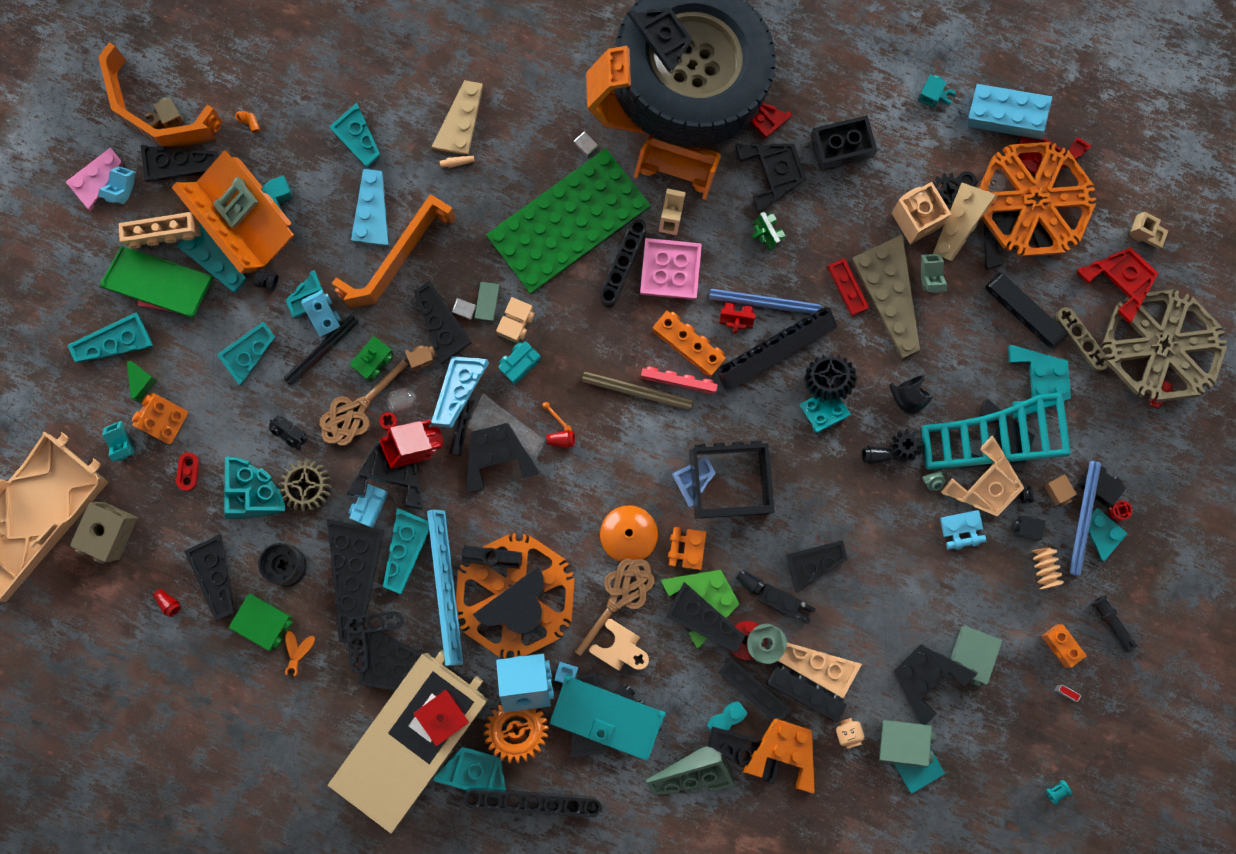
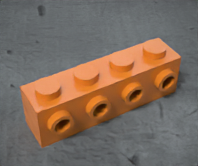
(689, 344)

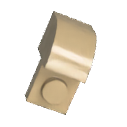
(672, 212)
(1147, 229)

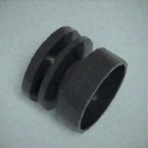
(274, 558)

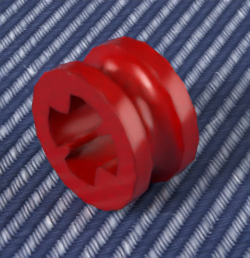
(388, 414)

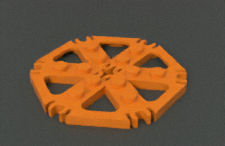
(1040, 186)
(498, 584)

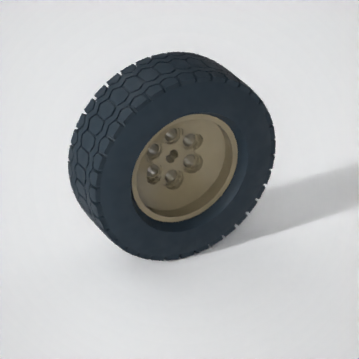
(738, 58)

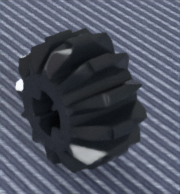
(911, 451)

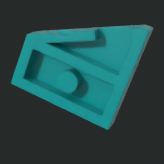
(307, 288)
(1104, 534)

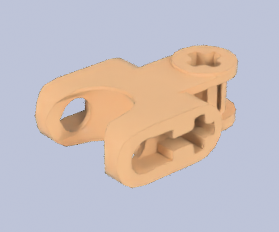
(622, 650)

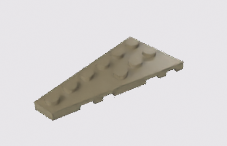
(888, 285)

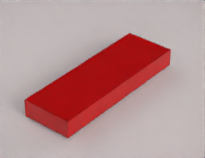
(848, 287)

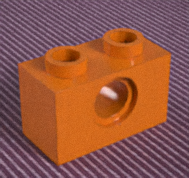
(1064, 646)

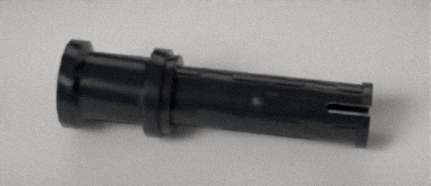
(460, 428)
(1109, 615)

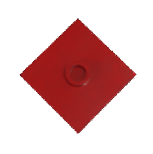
(441, 717)

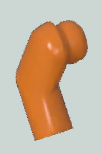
(249, 119)

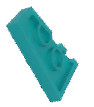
(246, 352)

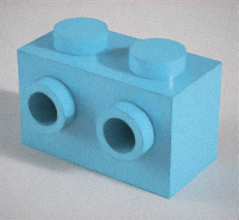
(321, 313)

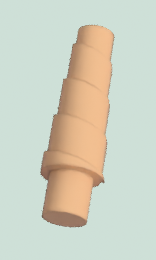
(456, 161)

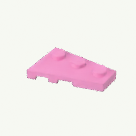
(93, 177)

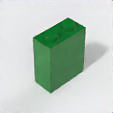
(261, 622)

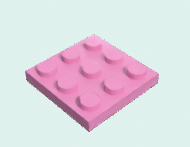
(670, 269)

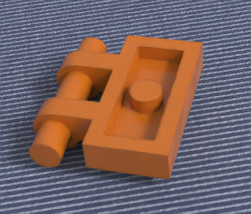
(693, 548)

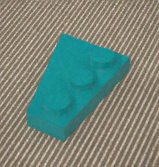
(356, 136)

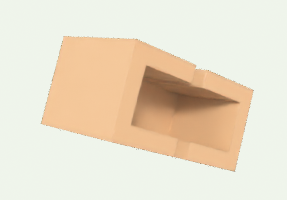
(519, 312)

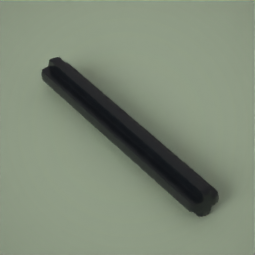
(320, 350)

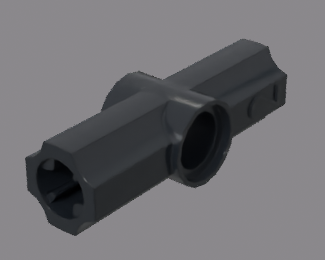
(504, 558)

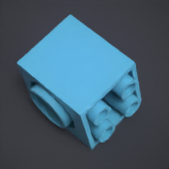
(524, 682)

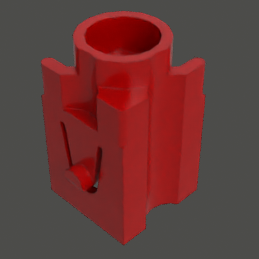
(413, 443)

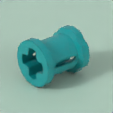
(1059, 792)

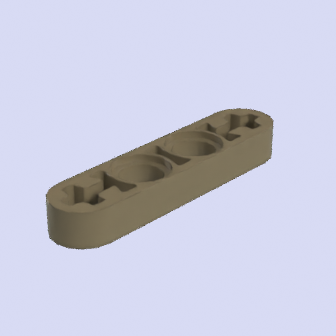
(1079, 341)

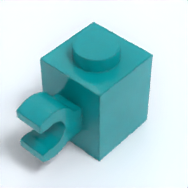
(934, 91)

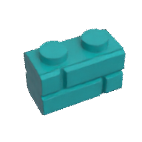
(519, 362)

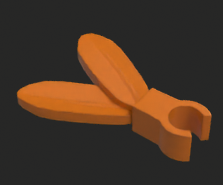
(297, 653)

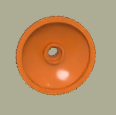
(621, 546)

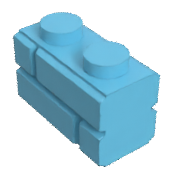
(368, 508)

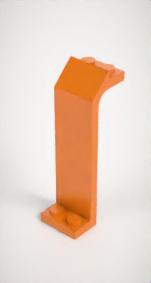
(397, 256)

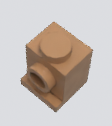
(421, 357)

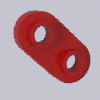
(187, 472)

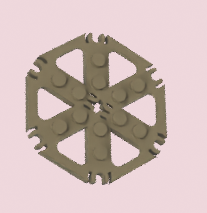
(1177, 349)

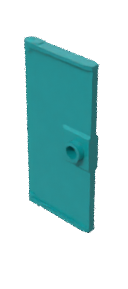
(607, 718)

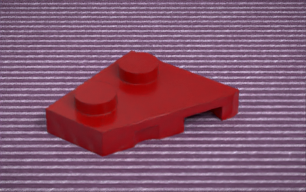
(769, 120)

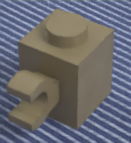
(166, 114)

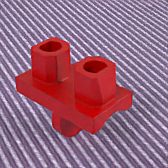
(737, 319)

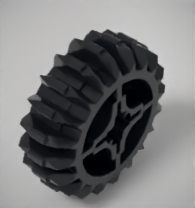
(844, 377)

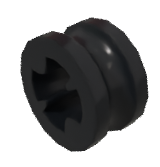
(1026, 495)

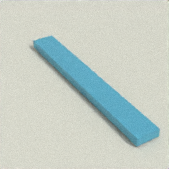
(445, 588)

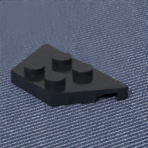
(663, 34)

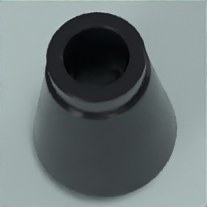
(875, 454)
(751, 582)

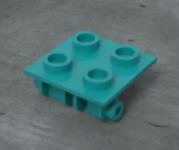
(824, 414)

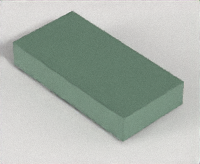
(487, 301)

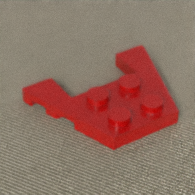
(1033, 160)
(1128, 273)

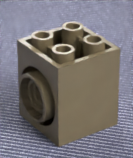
(103, 532)

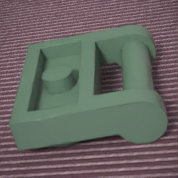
(239, 206)

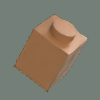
(1060, 490)

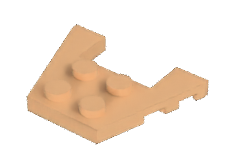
(994, 488)

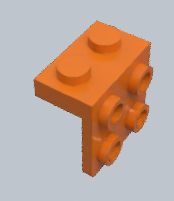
(159, 417)

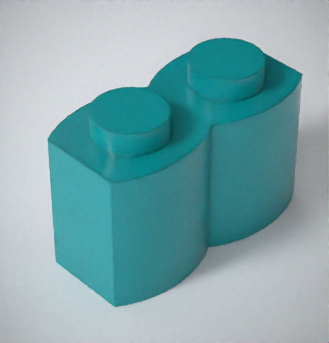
(731, 715)

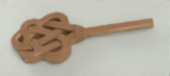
(349, 407)
(613, 606)

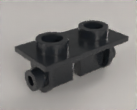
(280, 428)

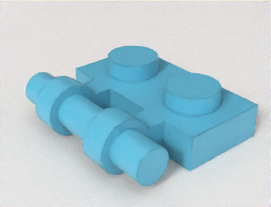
(962, 523)

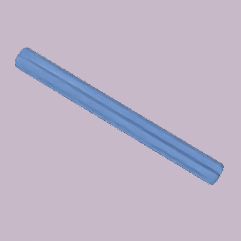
(763, 301)
(1085, 518)

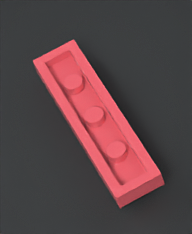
(686, 382)

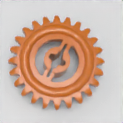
(497, 736)

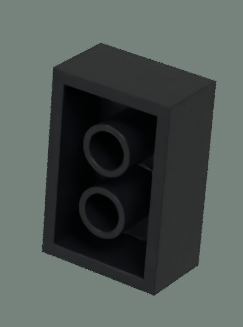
(843, 142)

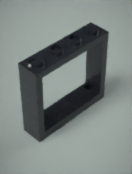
(736, 447)

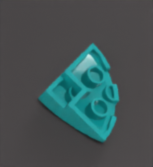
(249, 491)

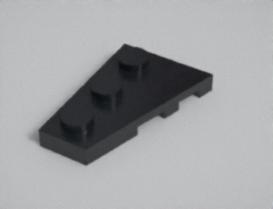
(812, 563)

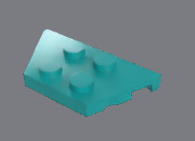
(472, 770)

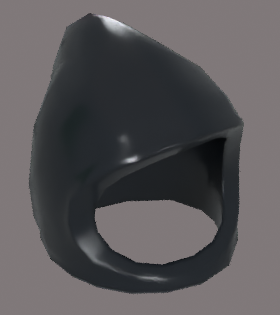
(910, 395)

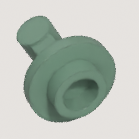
(934, 481)

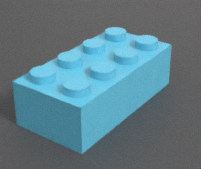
(1009, 111)

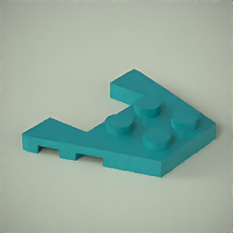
(1046, 375)

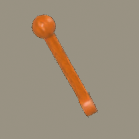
(546, 405)

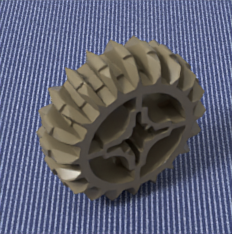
(305, 477)

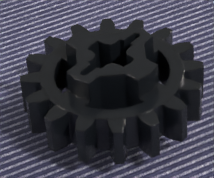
(946, 185)

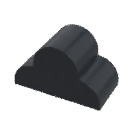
(517, 606)

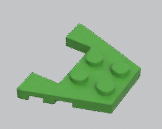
(711, 587)

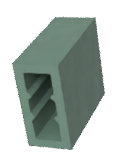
(976, 652)
(906, 744)

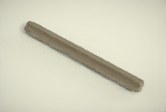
(638, 391)

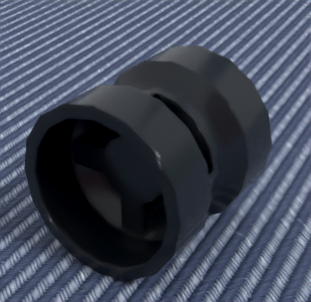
(266, 280)

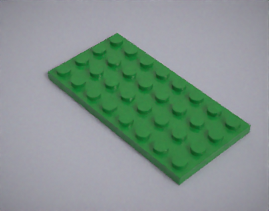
(568, 221)

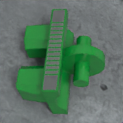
(766, 232)

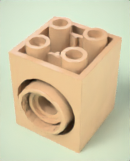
(920, 212)

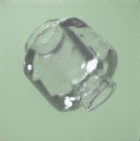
(401, 401)

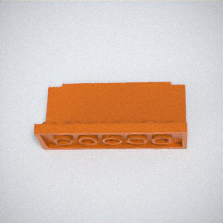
(257, 236)

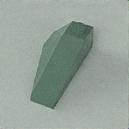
(696, 771)

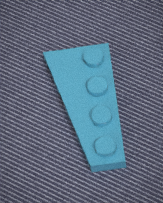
(370, 216)
(457, 387)

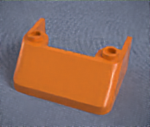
(687, 163)

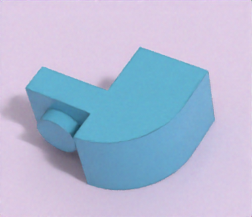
(119, 185)

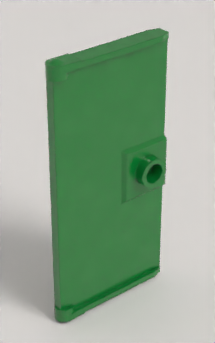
(156, 282)

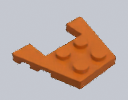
(788, 745)

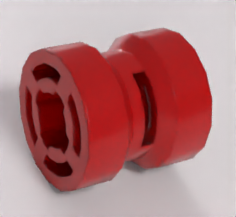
(1116, 513)

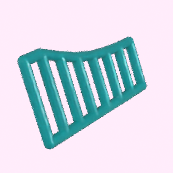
(1001, 415)

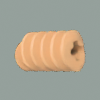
(1047, 567)

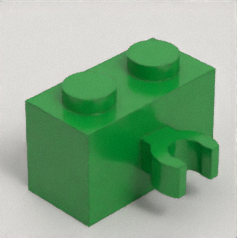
(372, 359)

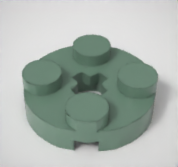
(772, 634)

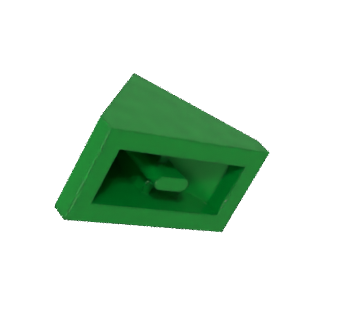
(139, 381)

